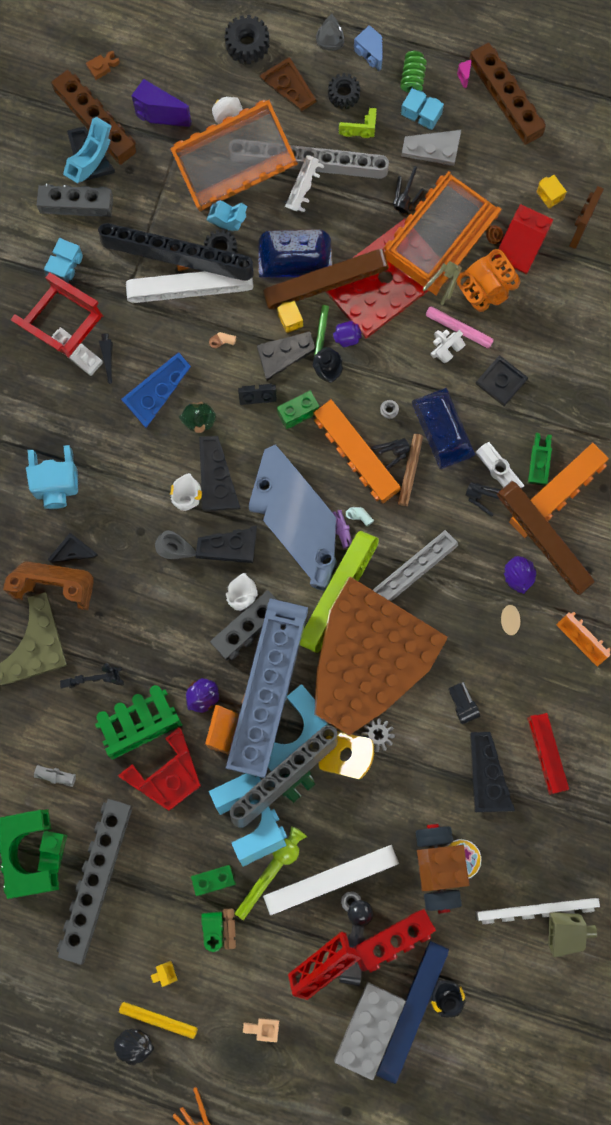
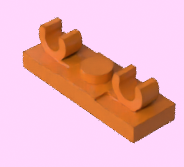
(583, 639)

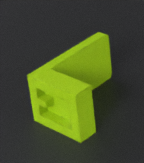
(364, 130)

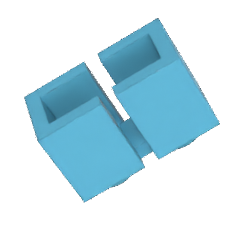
(418, 104)
(66, 258)

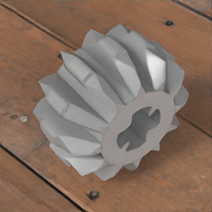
(385, 735)

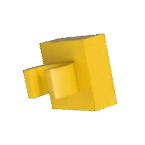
(165, 974)

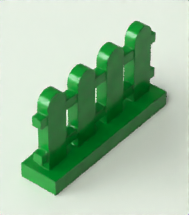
(151, 729)

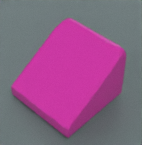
(463, 72)

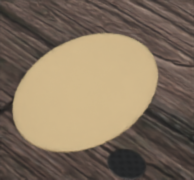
(510, 620)

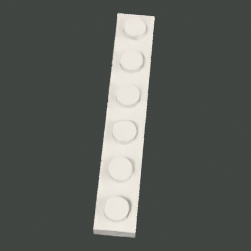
(528, 912)

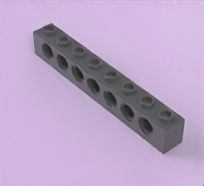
(65, 948)

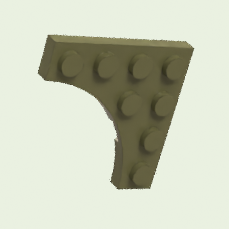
(40, 647)

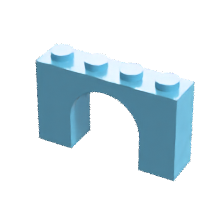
(305, 705)
(266, 837)

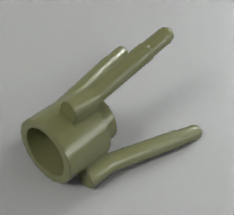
(451, 271)

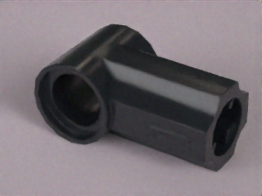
(465, 707)

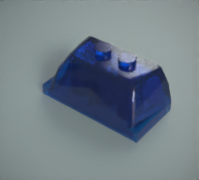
(293, 252)
(443, 428)

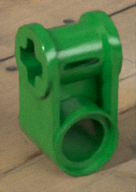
(212, 926)

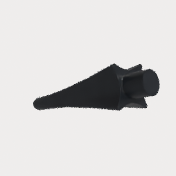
(106, 349)

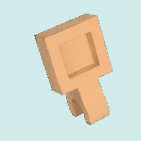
(265, 1029)

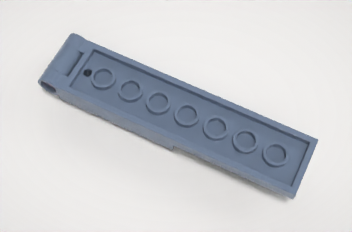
(267, 688)

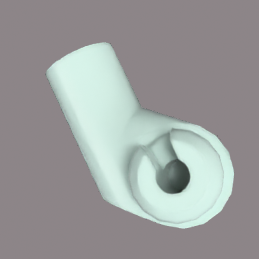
(359, 513)

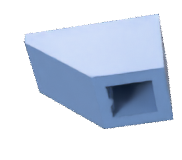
(369, 46)

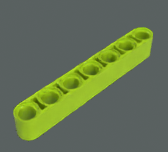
(352, 566)

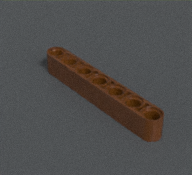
(326, 278)
(545, 537)

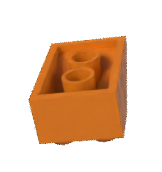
(222, 729)

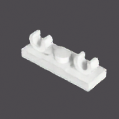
(303, 183)
(81, 356)

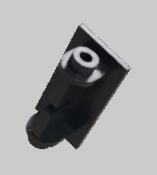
(250, 395)

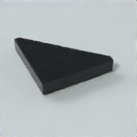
(71, 549)

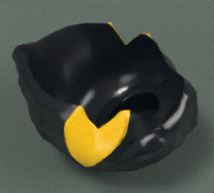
(448, 999)

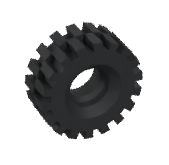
(247, 28)

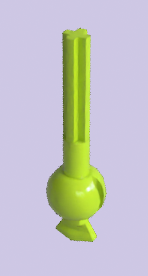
(284, 855)

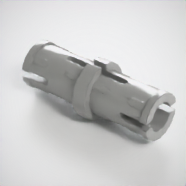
(54, 776)

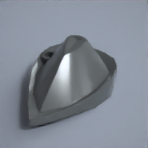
(329, 35)
(173, 546)

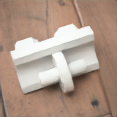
(442, 350)

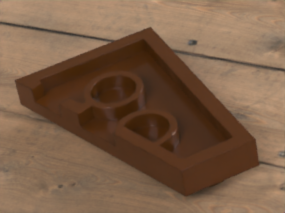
(289, 84)
(587, 211)

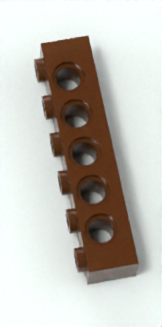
(64, 85)
(497, 88)

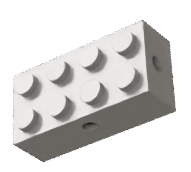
(369, 1031)

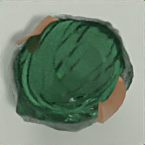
(198, 417)

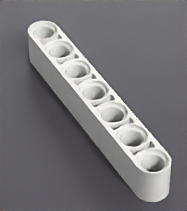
(183, 286)
(330, 880)

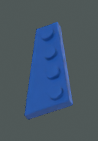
(154, 391)

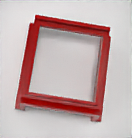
(75, 296)

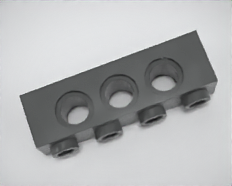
(82, 207)
(235, 628)

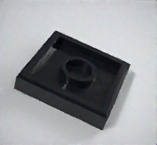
(501, 380)

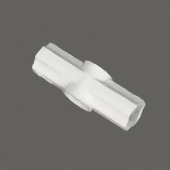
(492, 459)

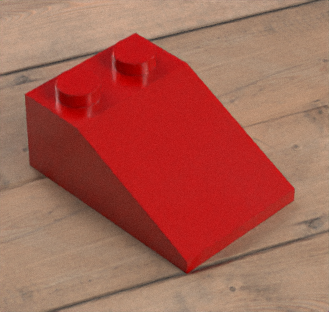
(524, 238)

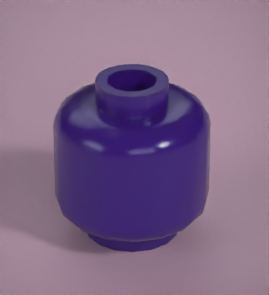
(347, 334)

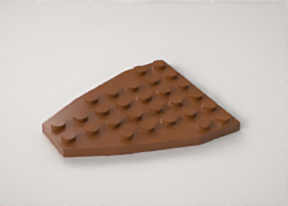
(369, 657)

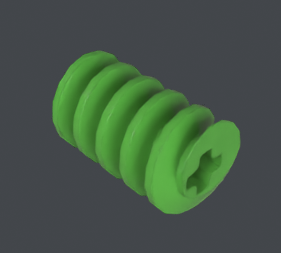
(413, 71)

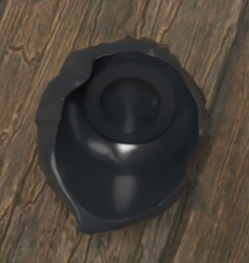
(328, 364)
(133, 1046)

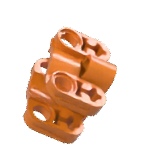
(488, 281)

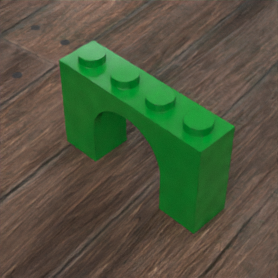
(18, 880)

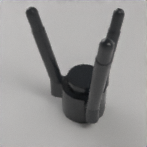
(402, 203)
(398, 447)
(476, 491)

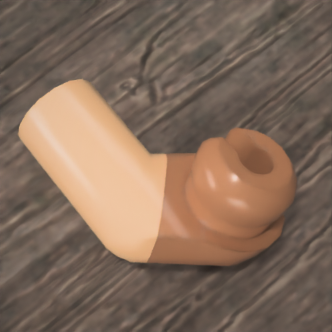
(220, 339)

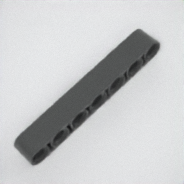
(281, 784)

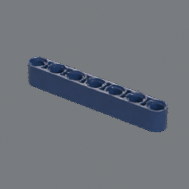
(412, 1012)

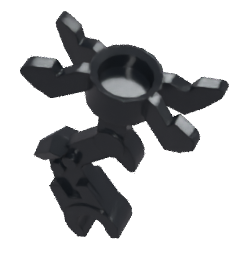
(111, 676)

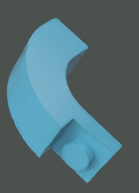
(90, 155)

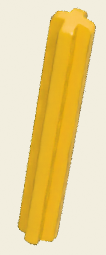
(158, 1020)

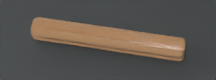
(410, 470)

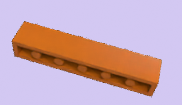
(356, 451)
(567, 483)

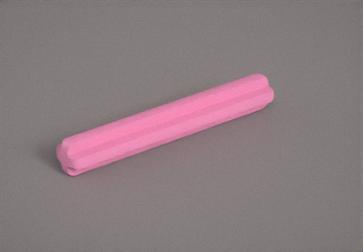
(456, 325)

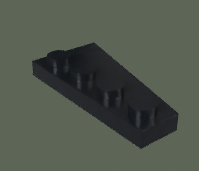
(216, 482)
(489, 785)

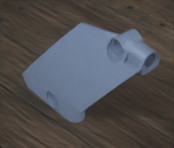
(296, 516)

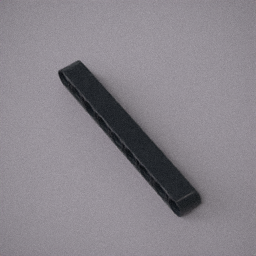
(176, 251)

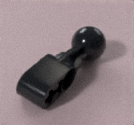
(360, 914)

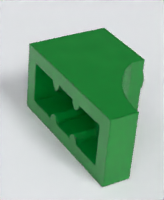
(51, 851)

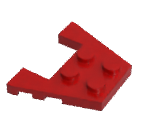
(172, 781)

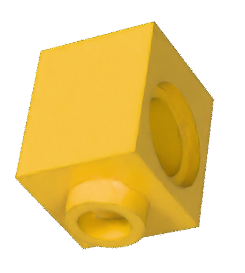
(551, 191)
(290, 316)

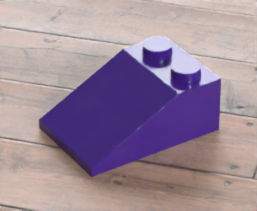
(159, 106)

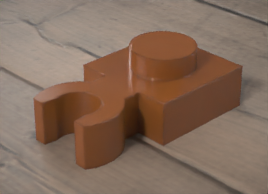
(101, 66)

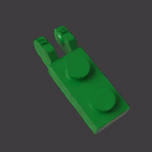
(540, 461)

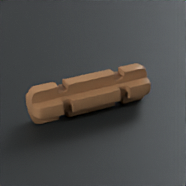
(229, 928)

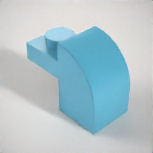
(227, 216)

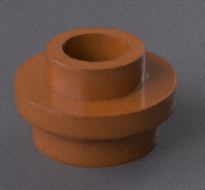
(494, 234)

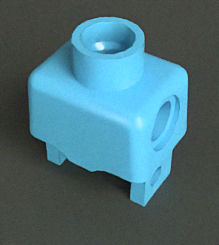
(52, 479)

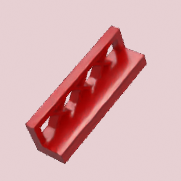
(548, 753)
(323, 972)

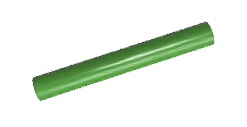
(321, 329)

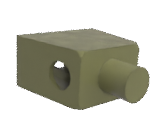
(568, 933)

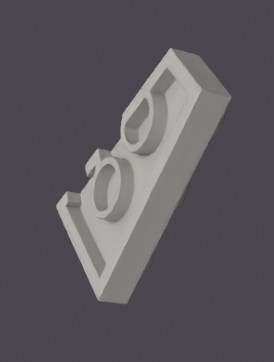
(433, 147)

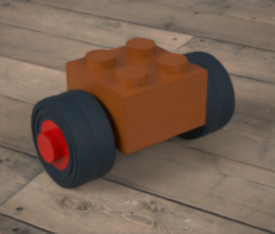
(441, 868)

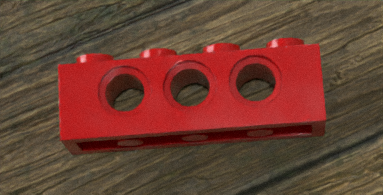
(418, 921)

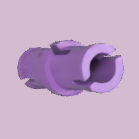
(342, 530)

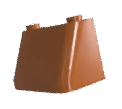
(76, 583)

